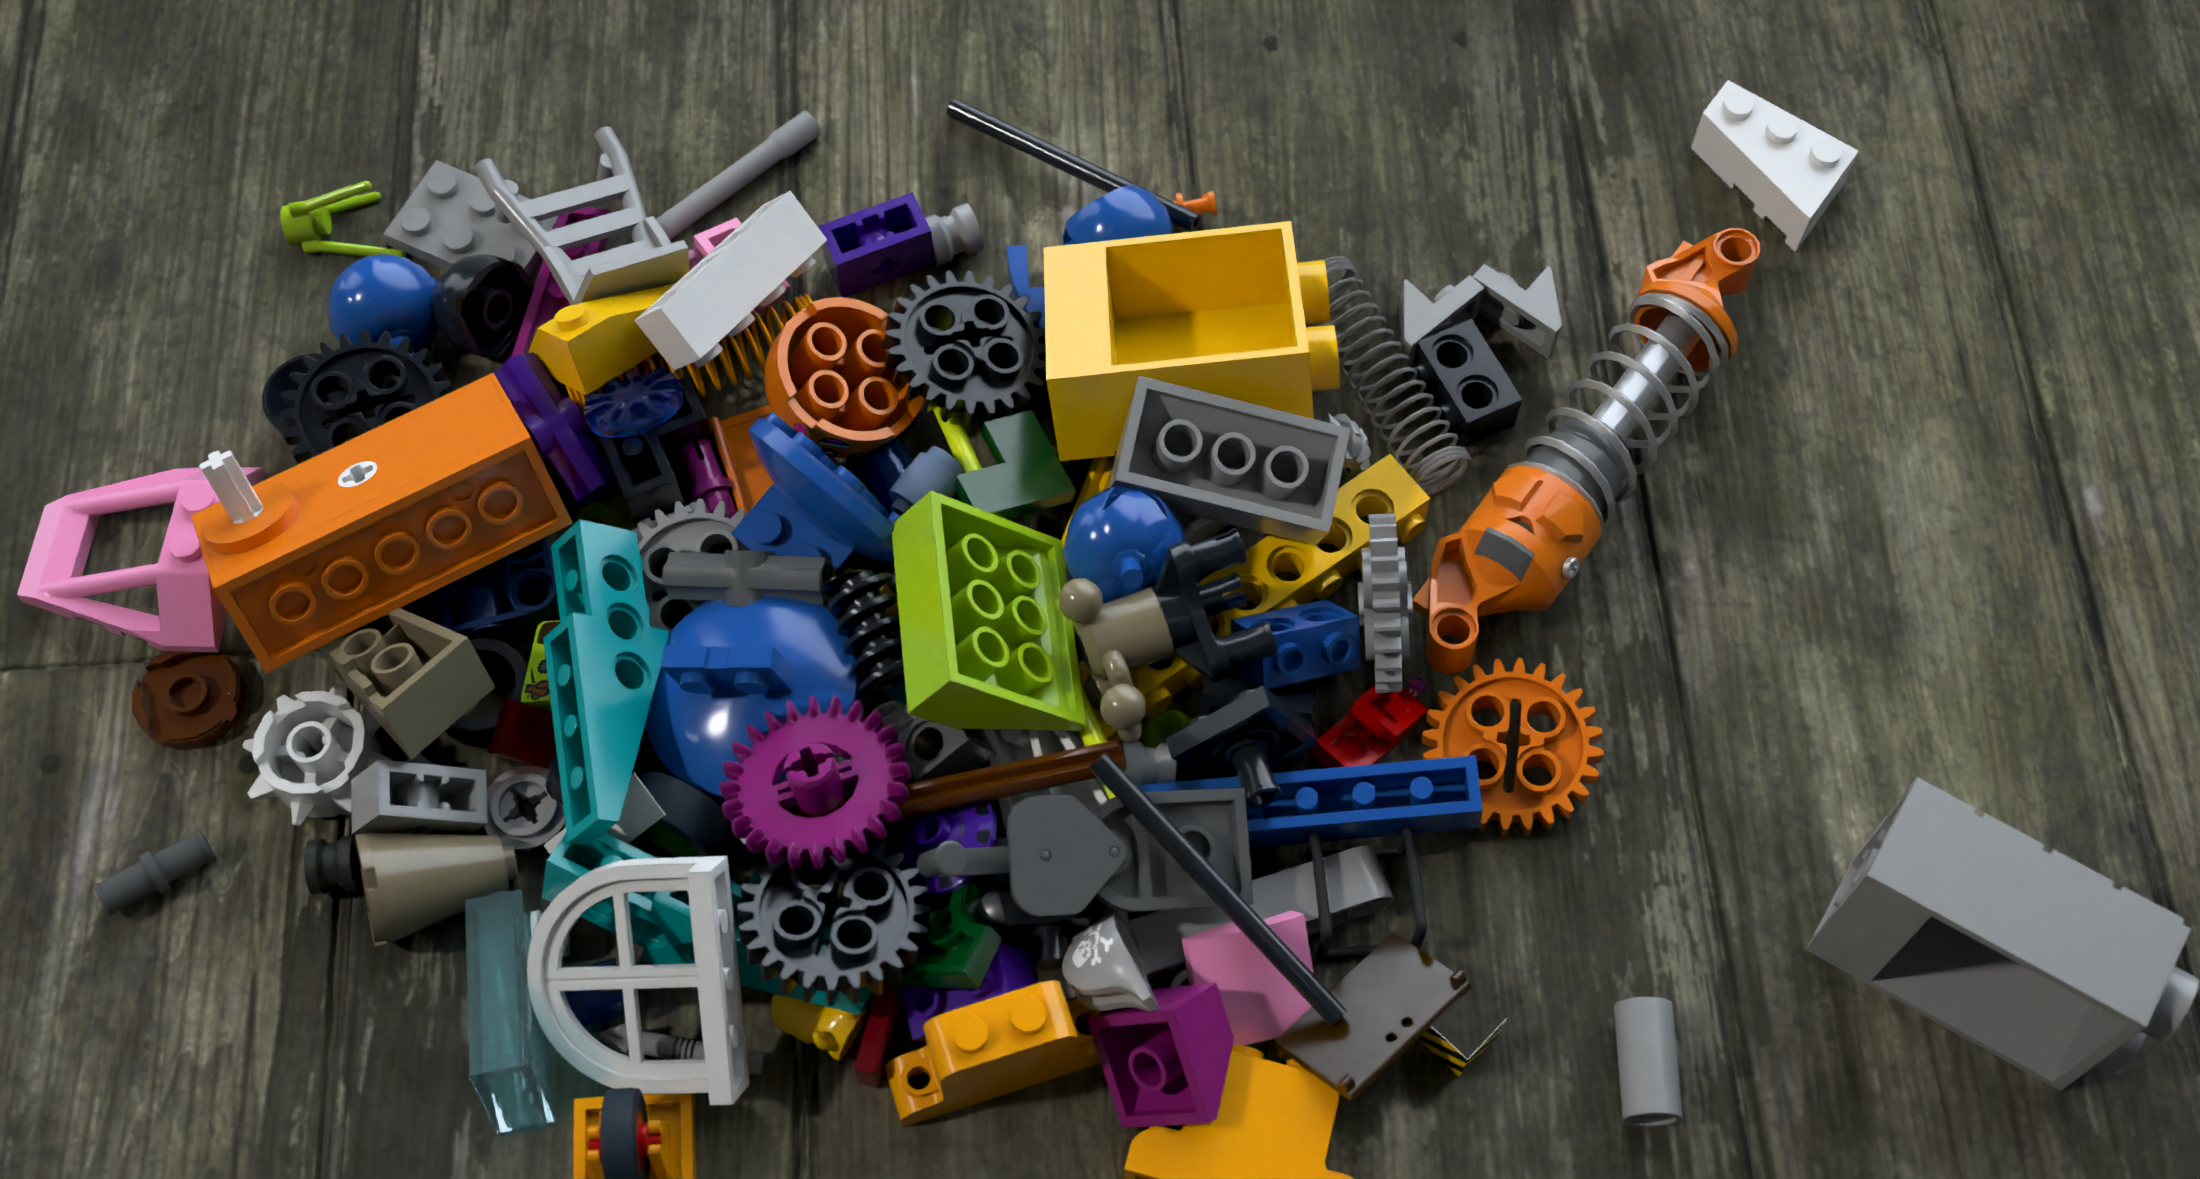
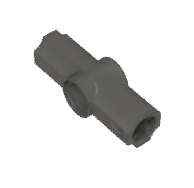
(746, 576)

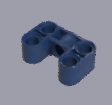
(498, 606)

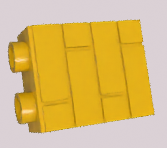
(1187, 310)

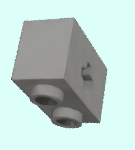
(418, 799)

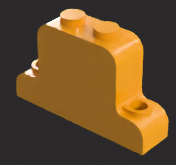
(992, 1051)
(1267, 1126)

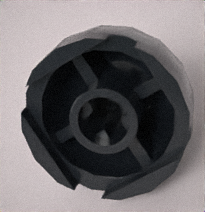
(482, 304)

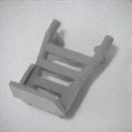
(621, 270)

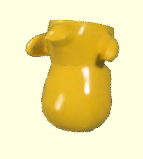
(817, 1024)

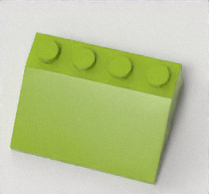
(983, 621)

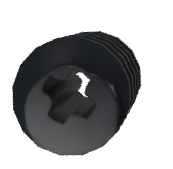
(868, 626)

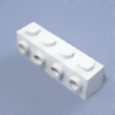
(731, 282)

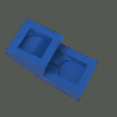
(1019, 278)

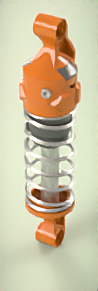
(1558, 501)

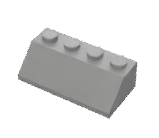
(1231, 460)

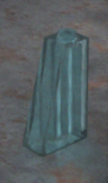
(505, 1039)

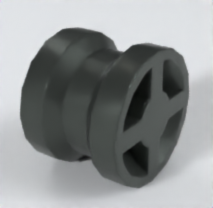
(332, 865)

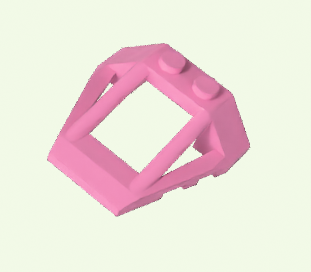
(188, 606)

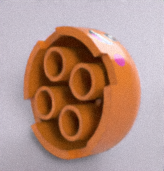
(832, 378)

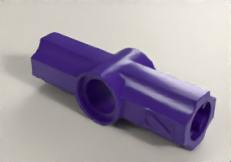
(556, 429)

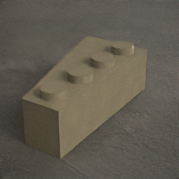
(410, 675)

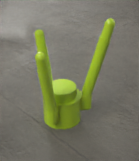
(311, 220)

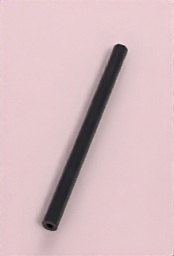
(1060, 158)
(1218, 889)

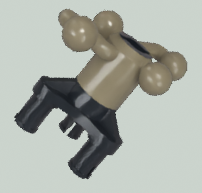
(1162, 624)

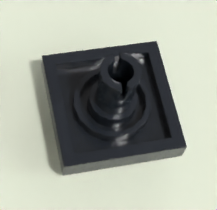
(1244, 743)

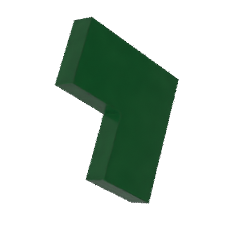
(1026, 470)

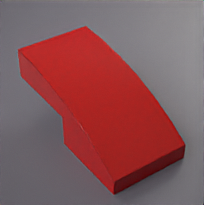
(1369, 730)

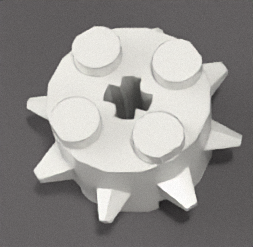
(313, 753)

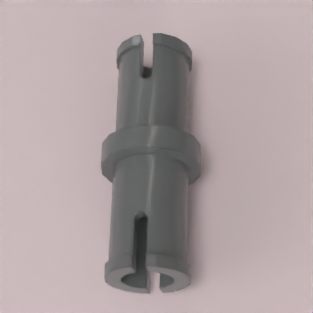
(154, 872)

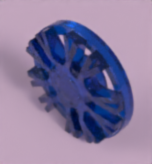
(634, 403)

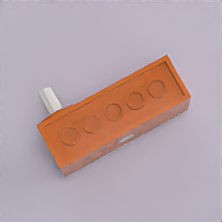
(374, 521)

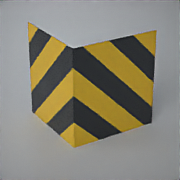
(1449, 1054)

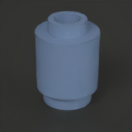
(927, 472)

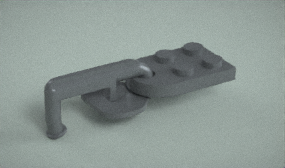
(1067, 855)

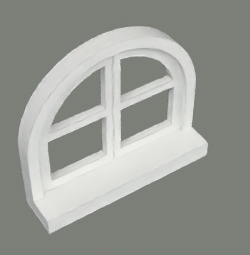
(715, 973)

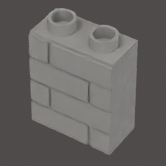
(2006, 940)

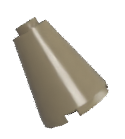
(427, 878)

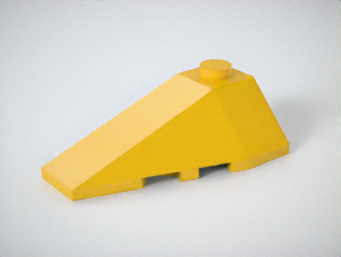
(596, 339)

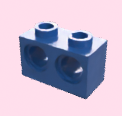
(1310, 642)

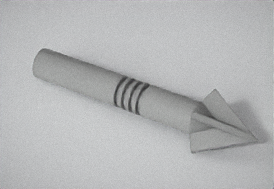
(670, 1047)

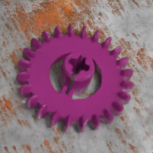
(815, 783)

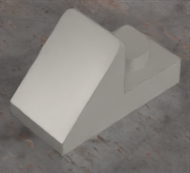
(1526, 314)
(1423, 318)

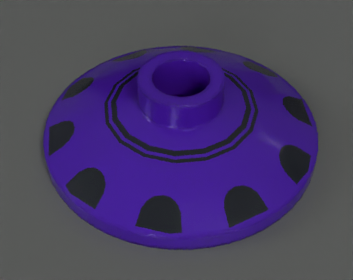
(968, 825)

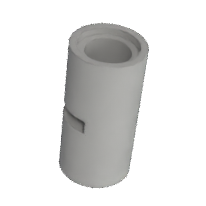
(1647, 1062)

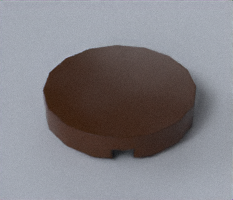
(189, 698)

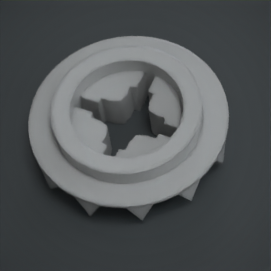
(502, 808)

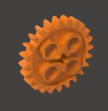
(1561, 752)

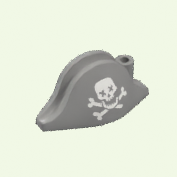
(1107, 966)

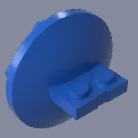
(812, 503)
(733, 666)

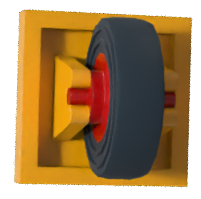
(635, 1136)

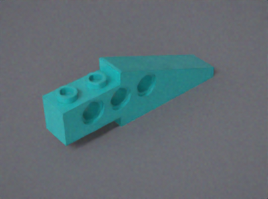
(599, 672)
(663, 917)

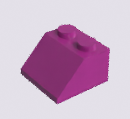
(1166, 1061)

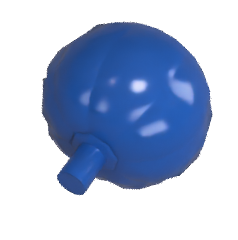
(1118, 215)
(383, 296)
(1120, 540)

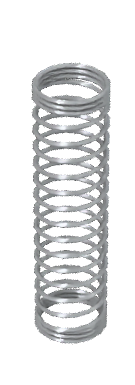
(1440, 480)

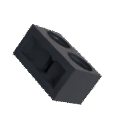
(1476, 380)

